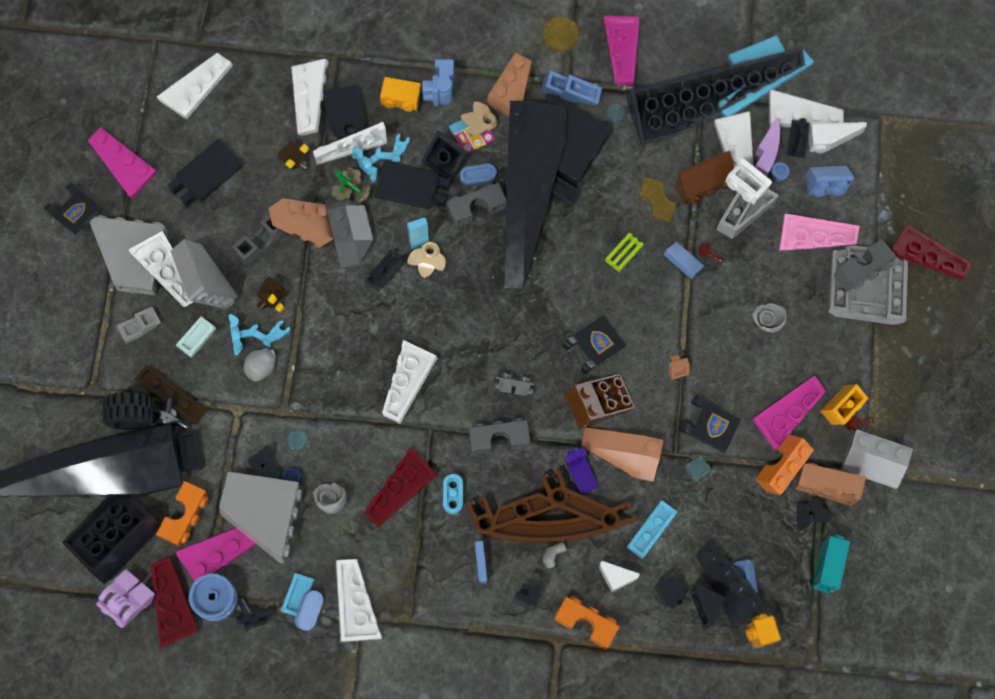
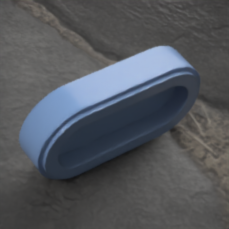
(478, 174)
(308, 610)

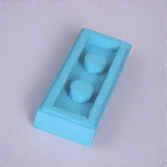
(760, 49)
(418, 233)
(652, 529)

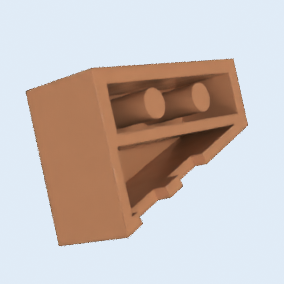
(303, 219)
(830, 484)

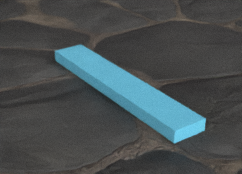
(753, 97)

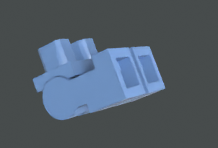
(440, 88)

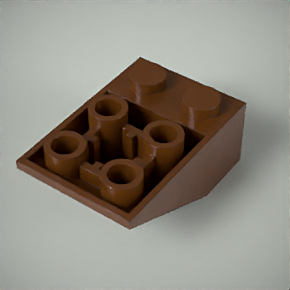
(598, 400)

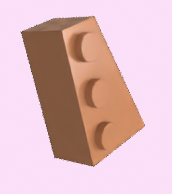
(511, 84)

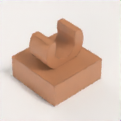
(678, 368)

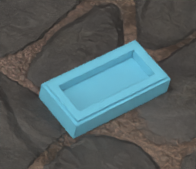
(299, 585)

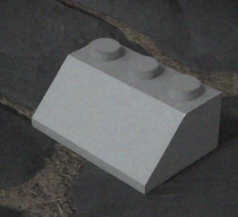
(876, 459)

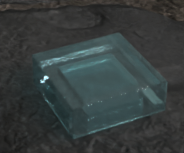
(698, 468)

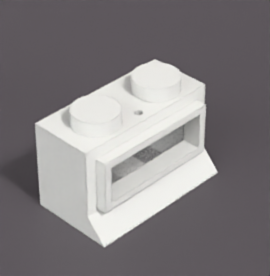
(748, 181)

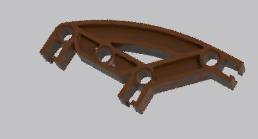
(515, 528)

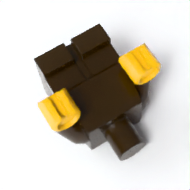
(294, 156)
(270, 295)

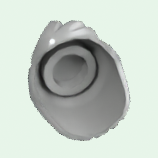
(770, 317)
(259, 364)
(330, 497)

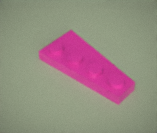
(623, 42)
(125, 166)
(787, 412)
(214, 553)

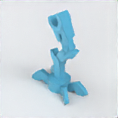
(366, 163)
(275, 334)

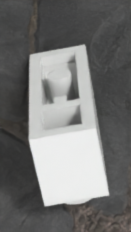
(830, 135)

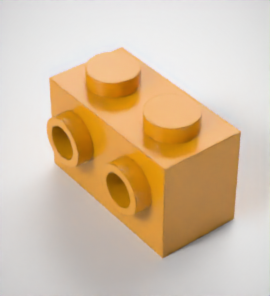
(400, 94)
(844, 404)
(762, 631)

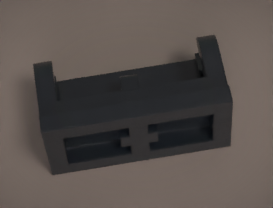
(384, 271)
(528, 597)

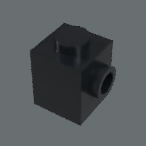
(670, 592)

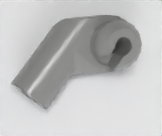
(550, 554)

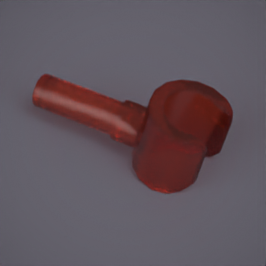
(704, 252)
(853, 423)

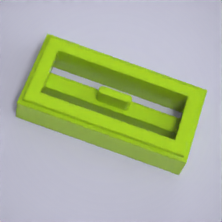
(633, 241)

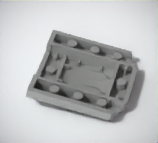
(877, 300)

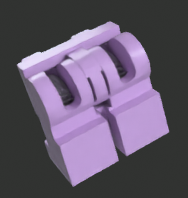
(125, 598)

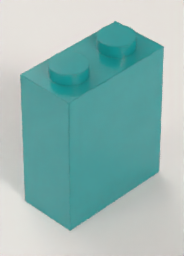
(830, 564)

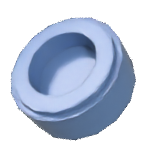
(779, 171)

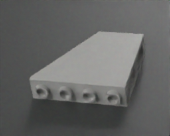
(114, 240)
(201, 276)
(262, 510)

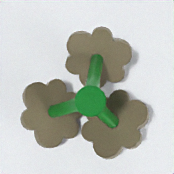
(351, 178)

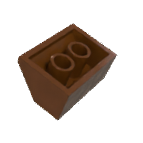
(704, 178)

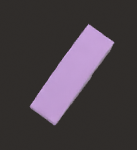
(768, 149)

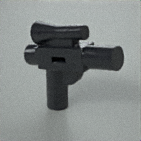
(169, 416)
(252, 616)

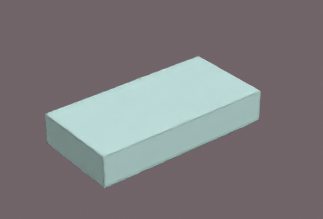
(196, 337)

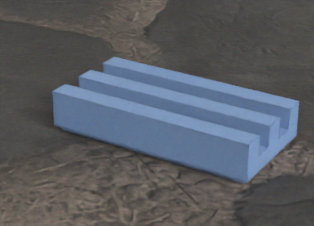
(480, 558)

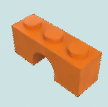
(778, 476)
(178, 530)
(603, 628)

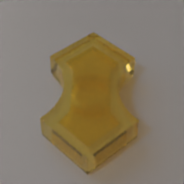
(661, 206)

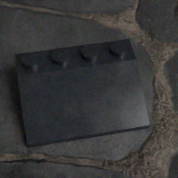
(111, 535)

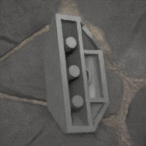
(349, 230)

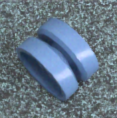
(203, 590)

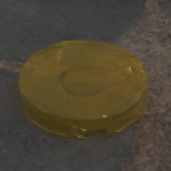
(560, 34)

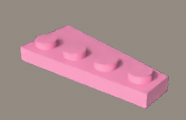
(812, 233)

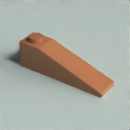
(629, 452)

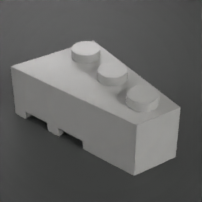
(743, 213)

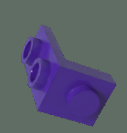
(580, 470)

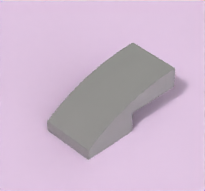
(139, 325)

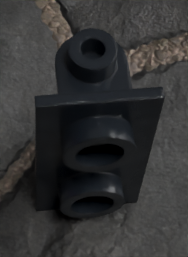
(798, 138)

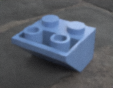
(828, 180)

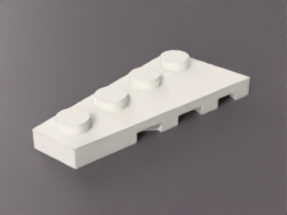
(194, 87)
(308, 93)
(789, 108)
(735, 136)
(365, 140)
(158, 261)
(410, 374)
(355, 611)

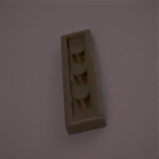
(162, 388)

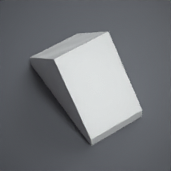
(616, 576)

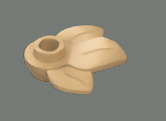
(477, 119)
(425, 261)

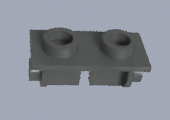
(507, 381)

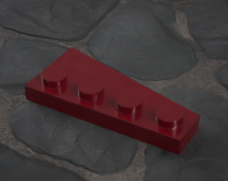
(925, 251)
(407, 480)

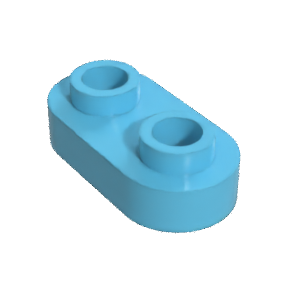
(453, 494)

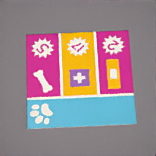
(469, 141)

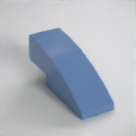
(571, 88)

